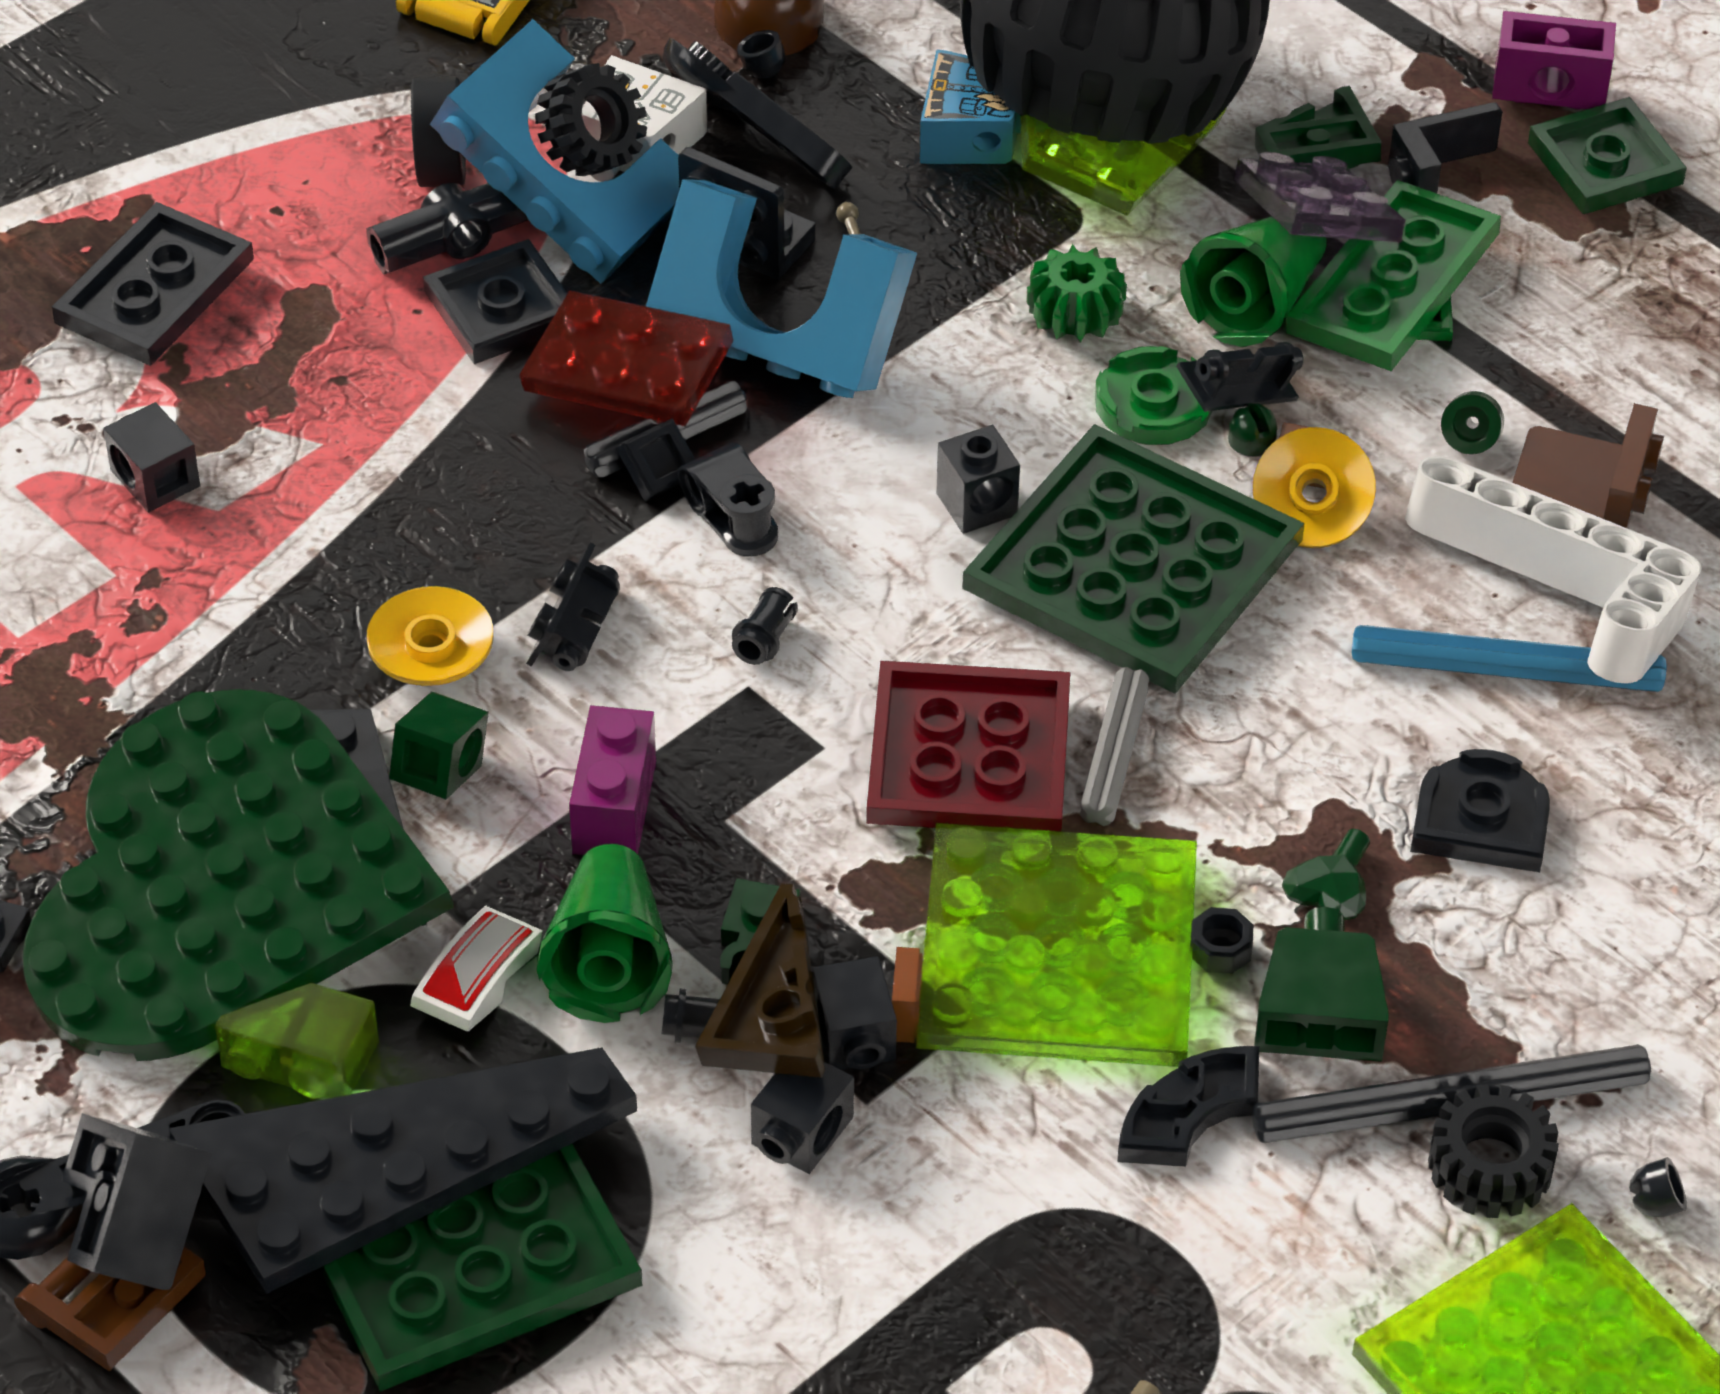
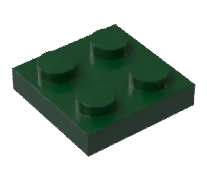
(1606, 155)

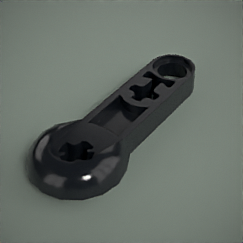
(736, 94)
(57, 1204)

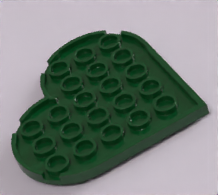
(221, 875)

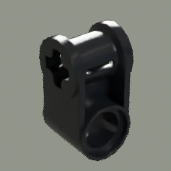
(732, 499)

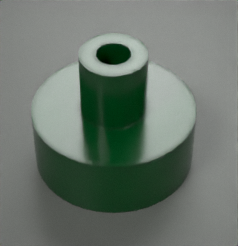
(1462, 432)

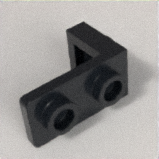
(1425, 143)

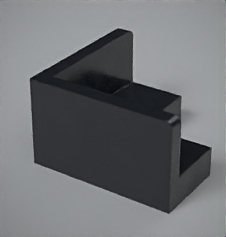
(135, 1202)

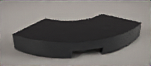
(1188, 1101)

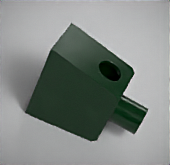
(1323, 993)

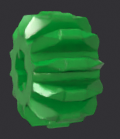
(1076, 293)

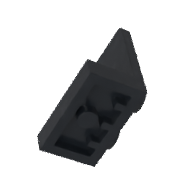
(774, 234)

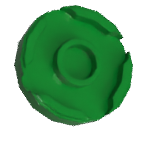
(1148, 398)

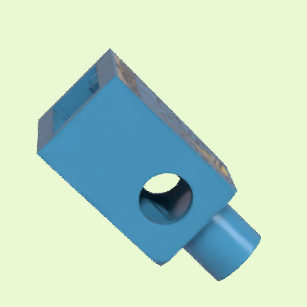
(962, 119)

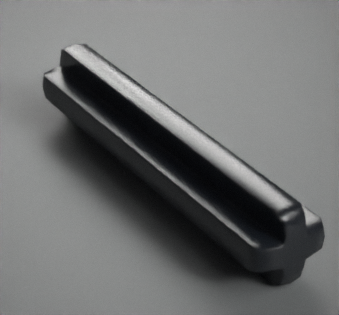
(714, 408)

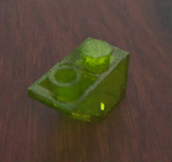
(302, 1040)

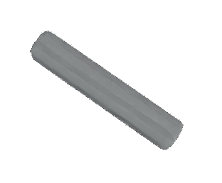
(1114, 746)

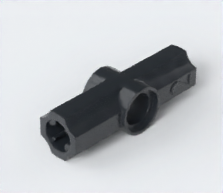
(446, 222)

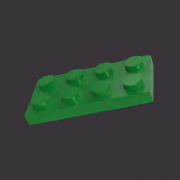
(1385, 293)

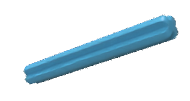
(1489, 657)

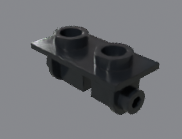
(1243, 378)
(561, 629)

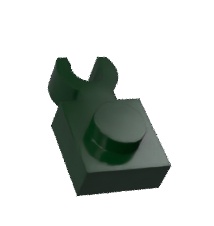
(742, 918)

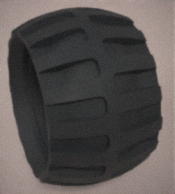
(1115, 63)

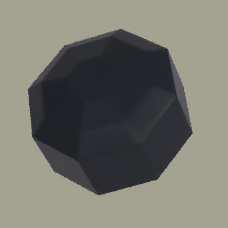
(1221, 940)

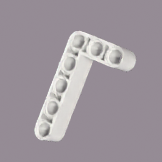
(1633, 577)

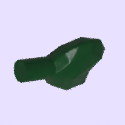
(1331, 879)

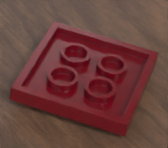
(968, 746)

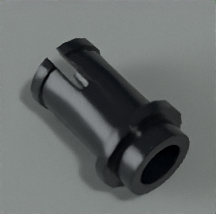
(758, 636)
(686, 1015)

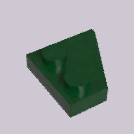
(1333, 131)

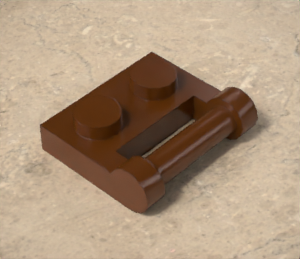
(109, 1313)

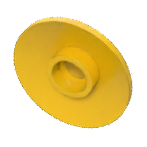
(1320, 458)
(430, 636)

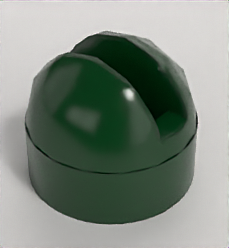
(1244, 433)

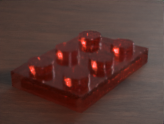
(626, 358)

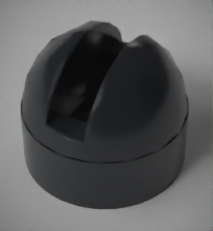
(762, 53)
(1658, 1189)

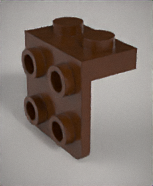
(1593, 472)

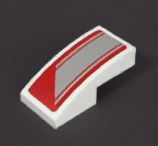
(473, 968)

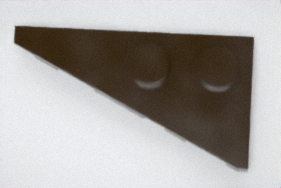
(769, 1005)

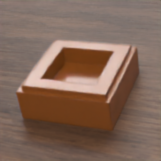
(906, 992)

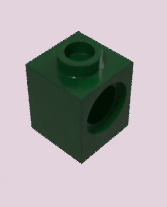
(438, 745)

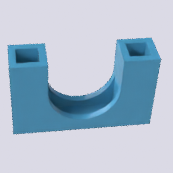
(589, 220)
(841, 341)

